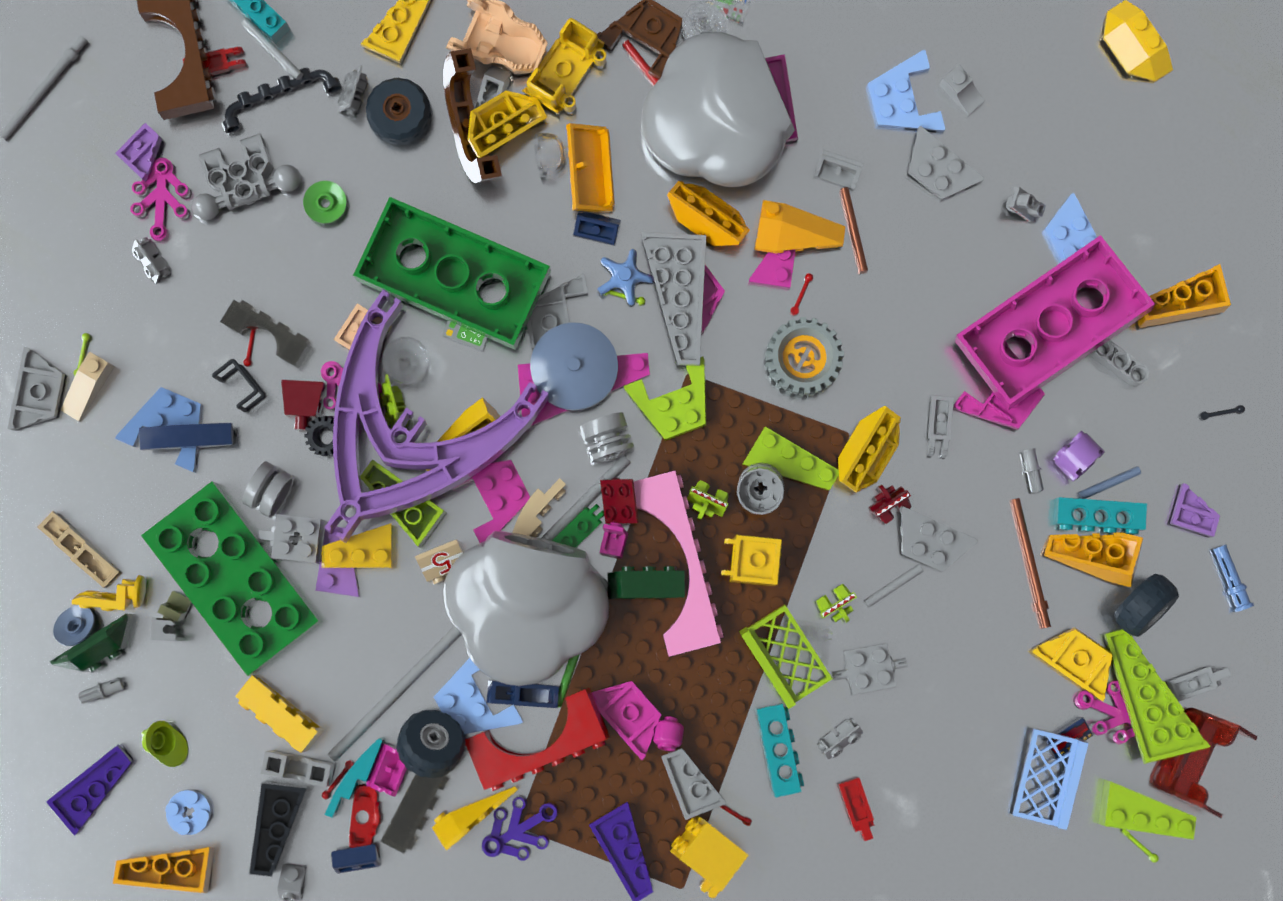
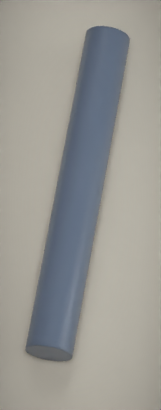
(1109, 483)

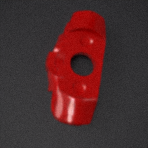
(364, 799)

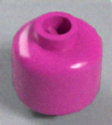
(668, 734)

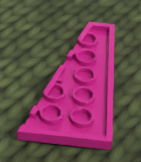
(630, 369)

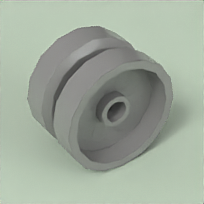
(268, 489)

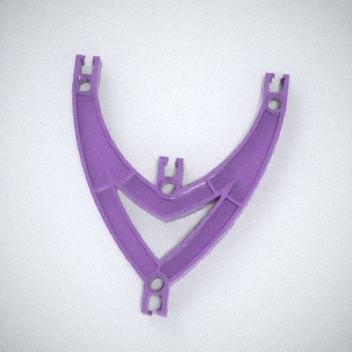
(450, 460)

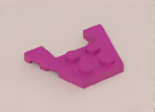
(995, 411)
(502, 494)

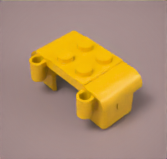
(565, 66)

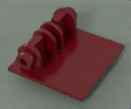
(619, 501)

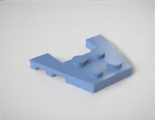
(165, 409)

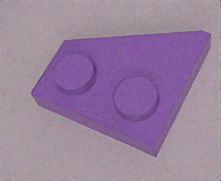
(1193, 513)

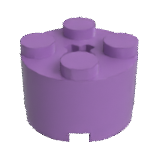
(1079, 456)

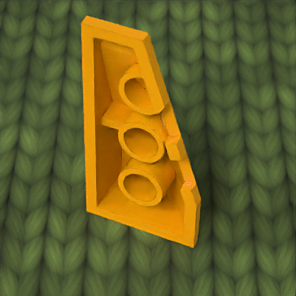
(1103, 556)

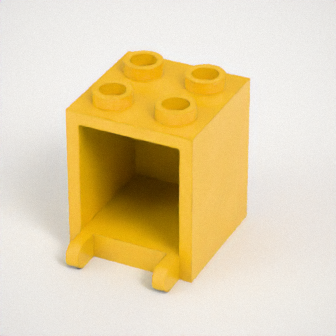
(754, 560)
(708, 854)

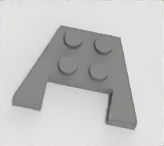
(552, 308)

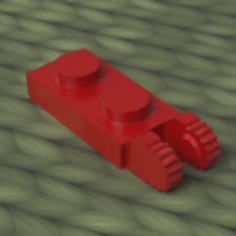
(219, 63)

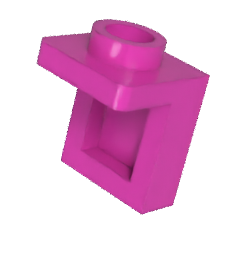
(613, 540)

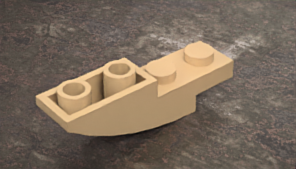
(537, 505)

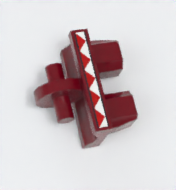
(887, 500)

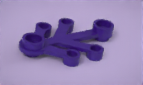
(516, 830)

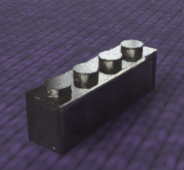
(412, 812)

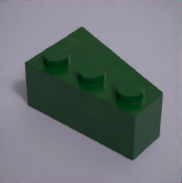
(646, 583)

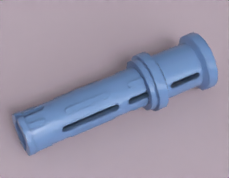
(1236, 588)

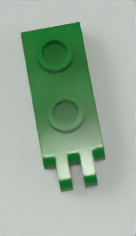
(580, 527)

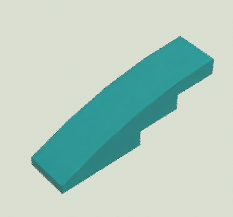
(359, 771)

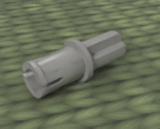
(1032, 470)
(101, 690)

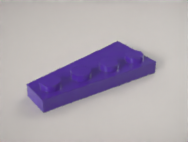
(622, 847)

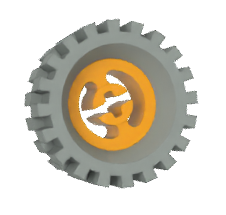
(824, 370)

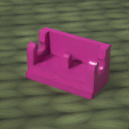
(387, 771)

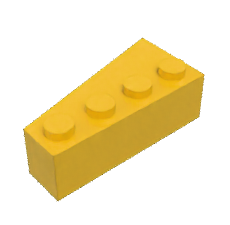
(279, 714)

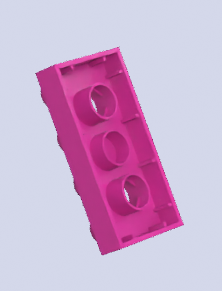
(1054, 322)

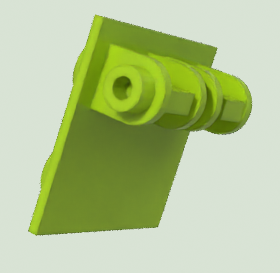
(393, 401)

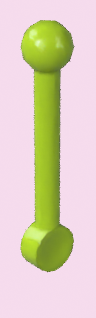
(641, 300)
(85, 337)
(1153, 857)

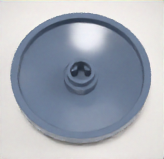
(574, 366)

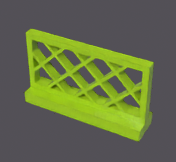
(767, 661)

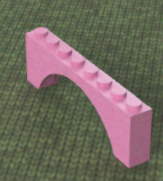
(696, 623)

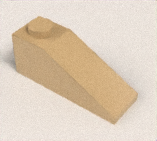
(86, 385)

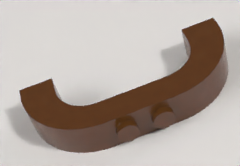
(456, 80)

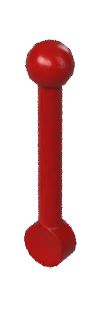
(794, 310)
(247, 362)
(326, 794)
(746, 821)

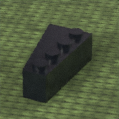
(274, 821)

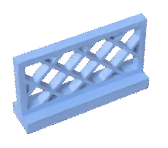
(1069, 784)

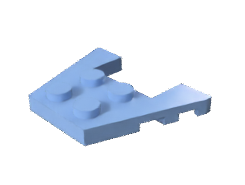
(894, 98)
(467, 706)

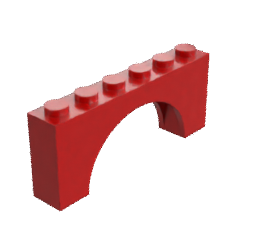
(497, 764)

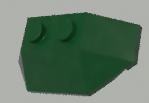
(97, 648)

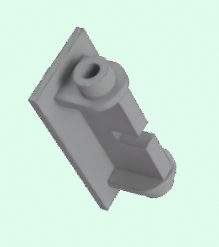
(153, 267)
(848, 735)

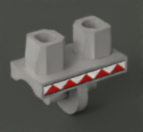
(1025, 205)

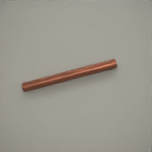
(854, 229)

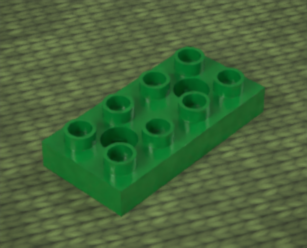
(452, 273)
(231, 578)

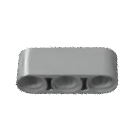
(1130, 364)

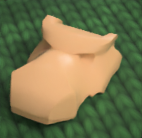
(501, 38)

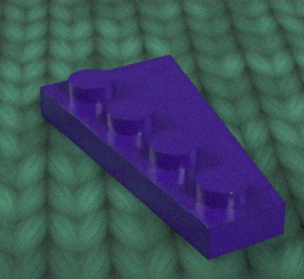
(85, 792)

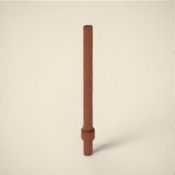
(1041, 605)

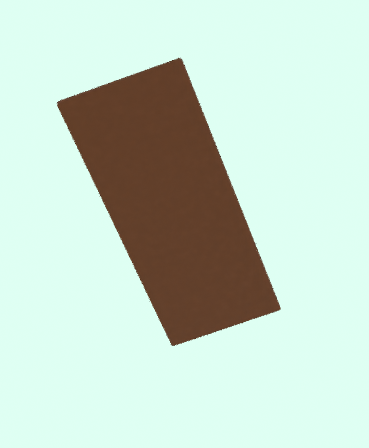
(701, 687)

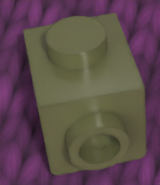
(175, 607)

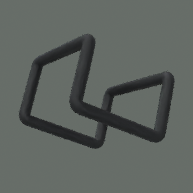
(248, 378)

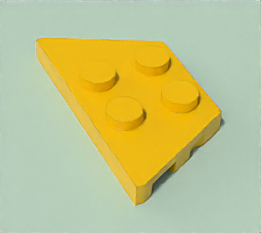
(1078, 659)

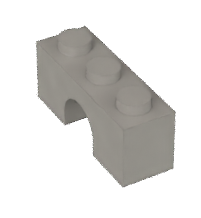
(297, 767)

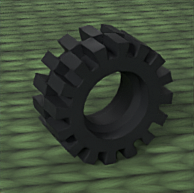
(313, 435)

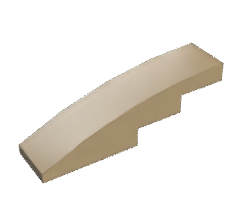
(78, 549)

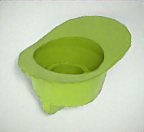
(165, 744)

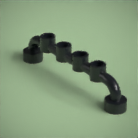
(265, 93)

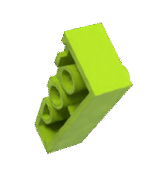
(1137, 812)

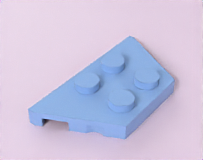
(1069, 229)

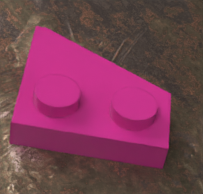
(775, 270)

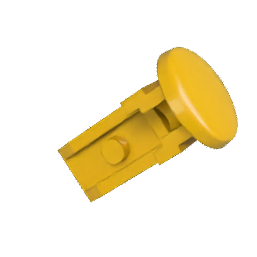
(120, 600)

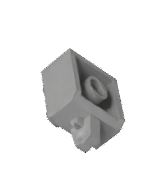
(282, 538)

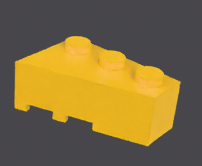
(362, 550)

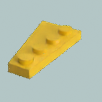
(397, 29)

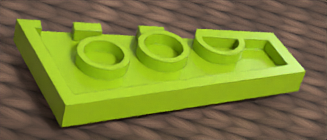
(791, 460)

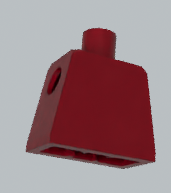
(302, 400)

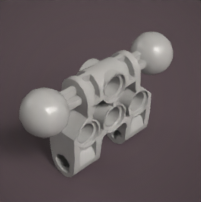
(214, 165)

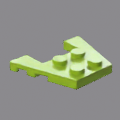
(675, 411)

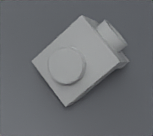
(291, 883)

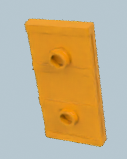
(590, 168)

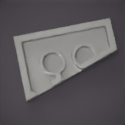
(690, 785)

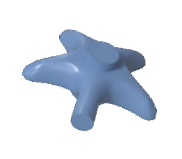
(624, 276)

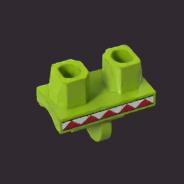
(707, 503)
(844, 596)

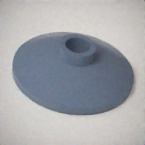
(73, 626)

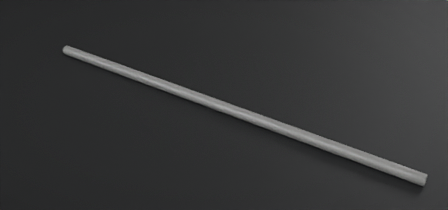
(454, 633)

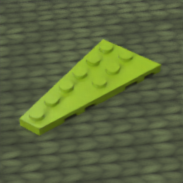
(1154, 711)

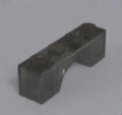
(289, 347)

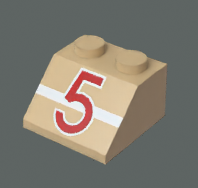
(438, 561)

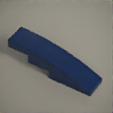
(186, 436)

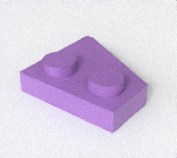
(141, 151)

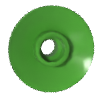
(321, 192)

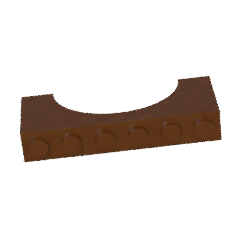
(191, 88)

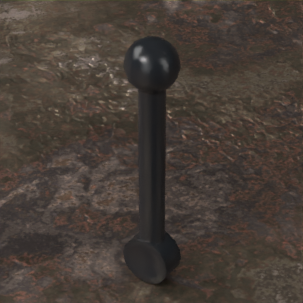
(1205, 415)

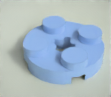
(201, 814)

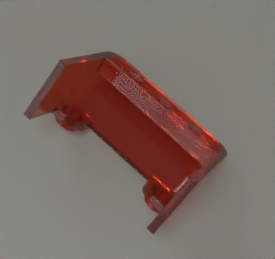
(1182, 773)

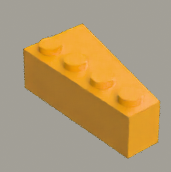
(1189, 299)
(171, 871)

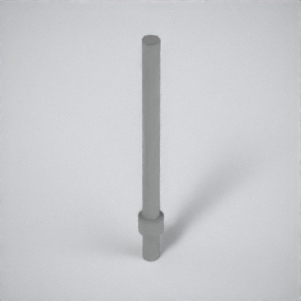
(70, 54)

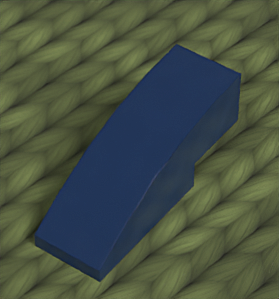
(528, 695)

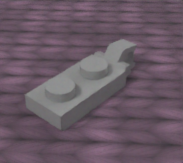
(1197, 682)

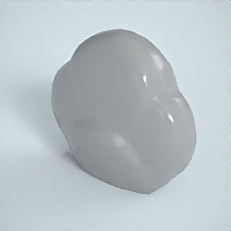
(716, 112)
(525, 606)

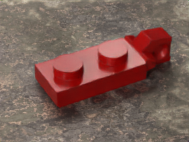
(857, 807)

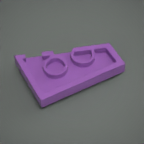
(336, 580)

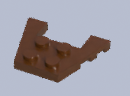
(649, 25)

